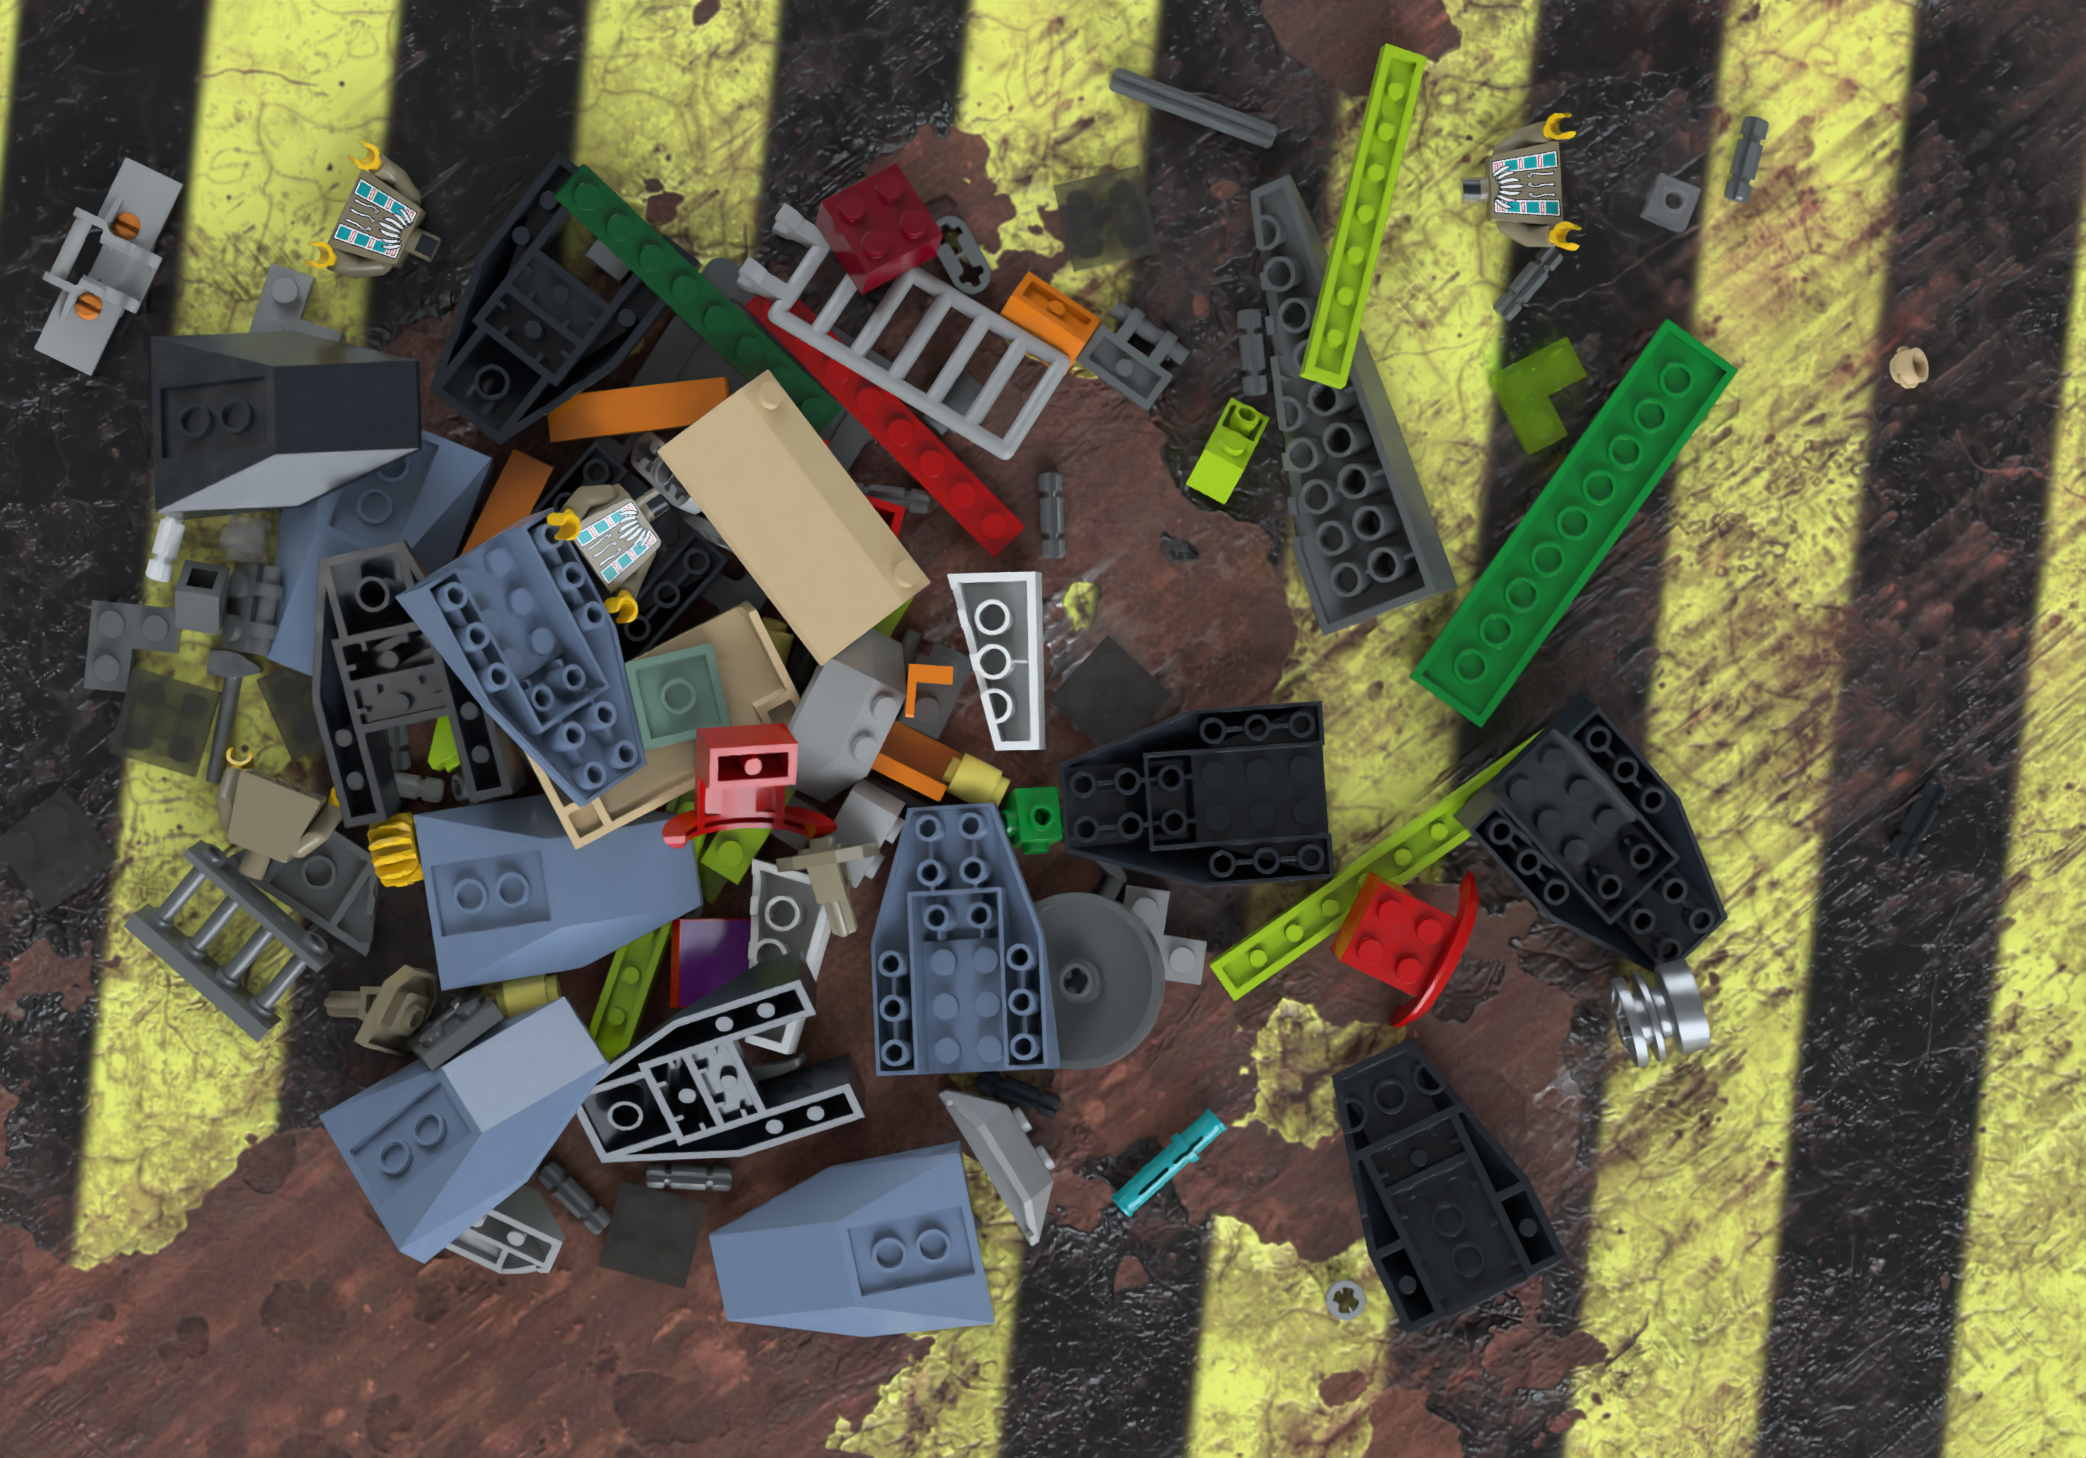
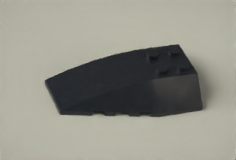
(1436, 1191)

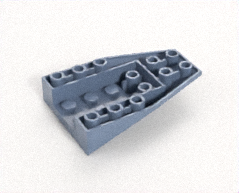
(418, 500)
(536, 653)
(524, 903)
(959, 952)
(471, 1132)
(861, 1250)

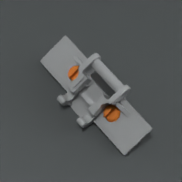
(122, 272)

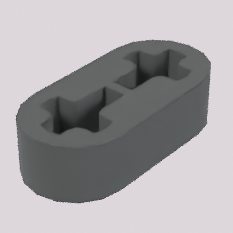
(969, 250)

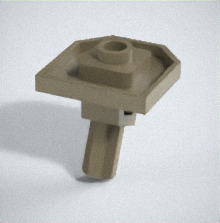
(831, 877)
(388, 1011)

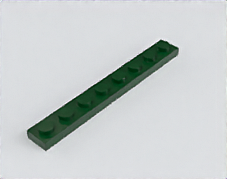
(689, 292)

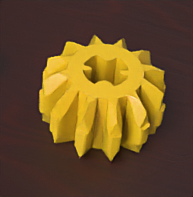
(395, 850)

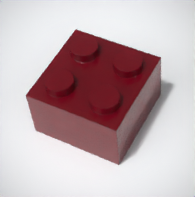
(878, 228)

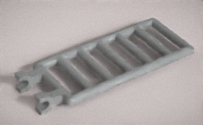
(783, 295)

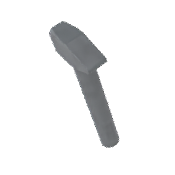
(233, 667)

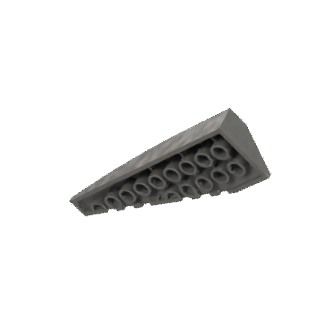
(1353, 488)

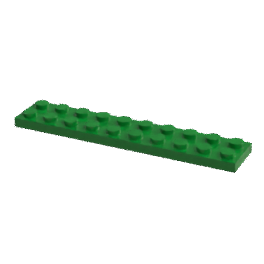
(1573, 523)

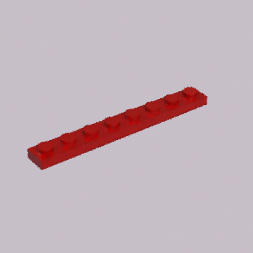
(902, 436)

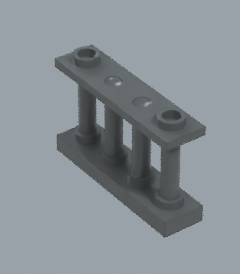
(191, 959)

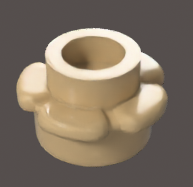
(1909, 367)

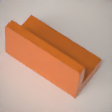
(1050, 316)
(925, 674)
(915, 760)

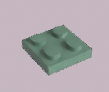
(676, 695)

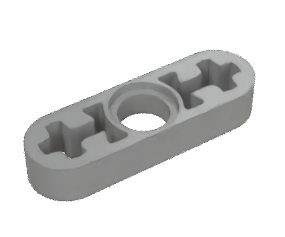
(658, 472)

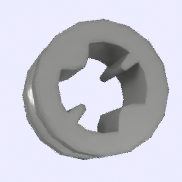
(1357, 1293)

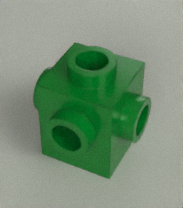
(1033, 818)

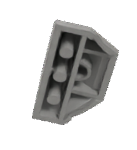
(847, 714)
(1006, 1155)
(513, 1236)

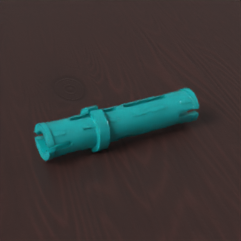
(1169, 1162)

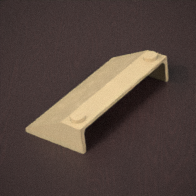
(793, 517)
(754, 691)

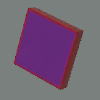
(706, 956)

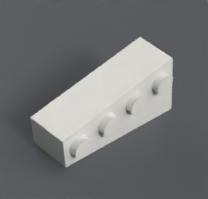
(1005, 646)
(782, 922)

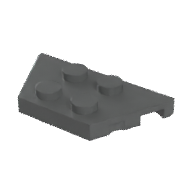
(329, 887)

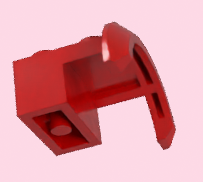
(743, 785)
(1406, 940)

